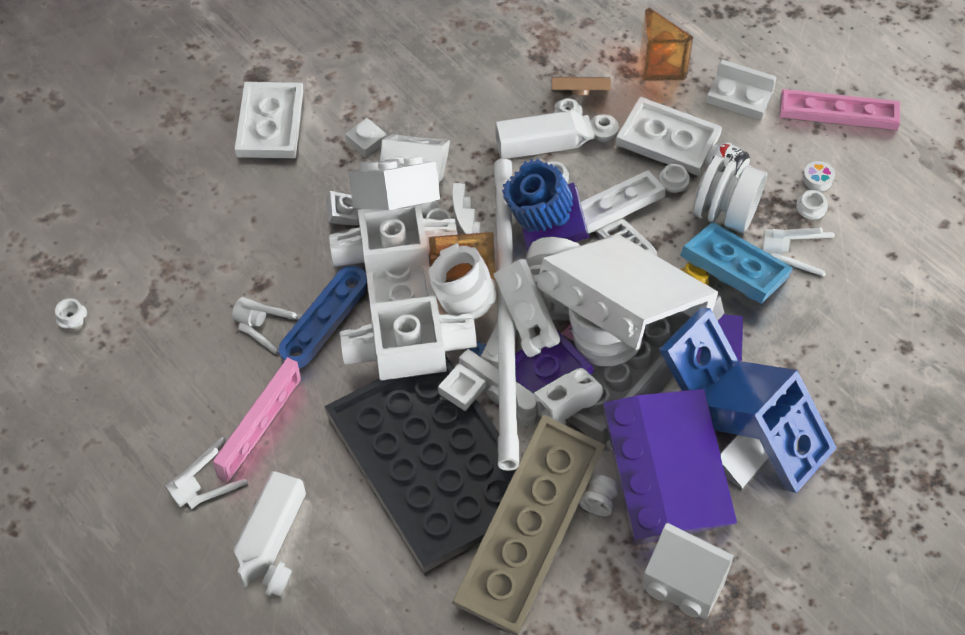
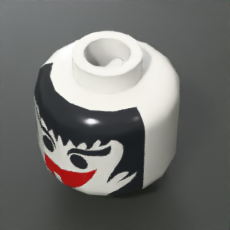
(730, 152)

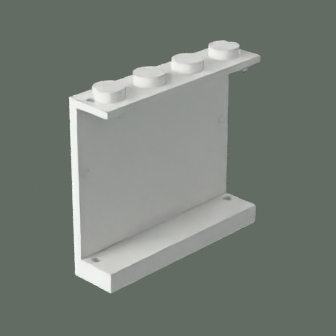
(621, 286)

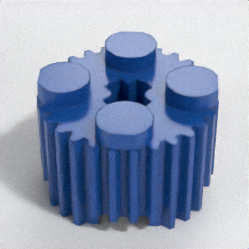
(538, 196)

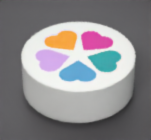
(818, 176)

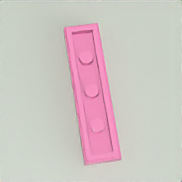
(840, 109)
(257, 420)

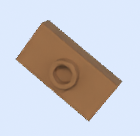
(580, 85)

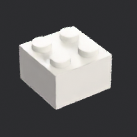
(393, 183)

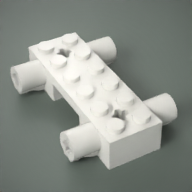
(406, 327)

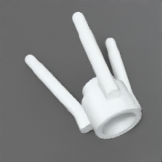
(778, 241)
(253, 313)
(184, 486)

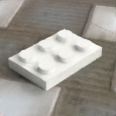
(269, 120)
(668, 135)

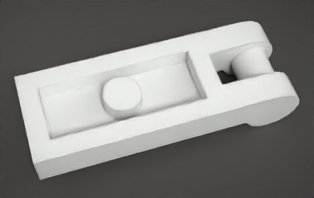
(526, 307)
(525, 400)

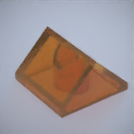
(664, 49)
(481, 241)

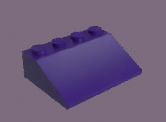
(668, 464)

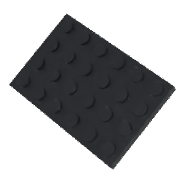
(425, 461)

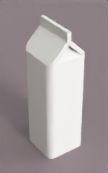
(542, 134)
(268, 525)

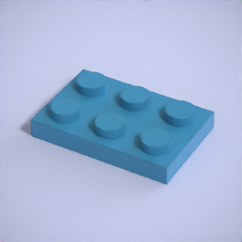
(736, 262)

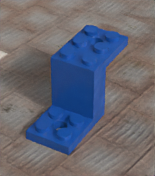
(751, 399)

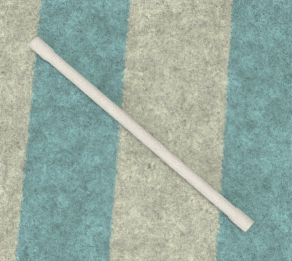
(508, 440)

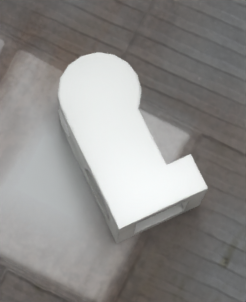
(568, 395)

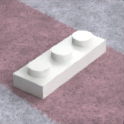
(621, 200)

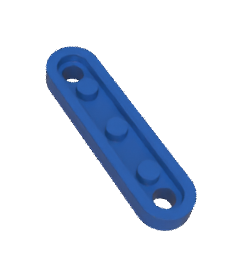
(324, 315)

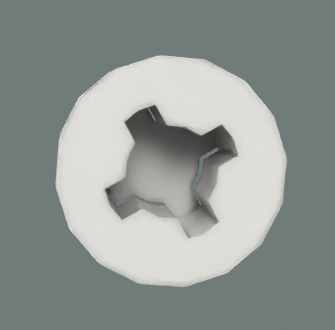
(599, 495)

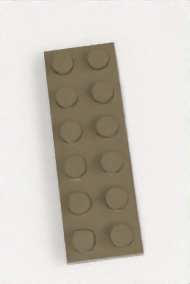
(528, 525)

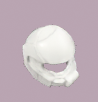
(468, 294)

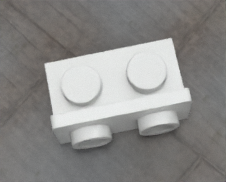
(741, 90)

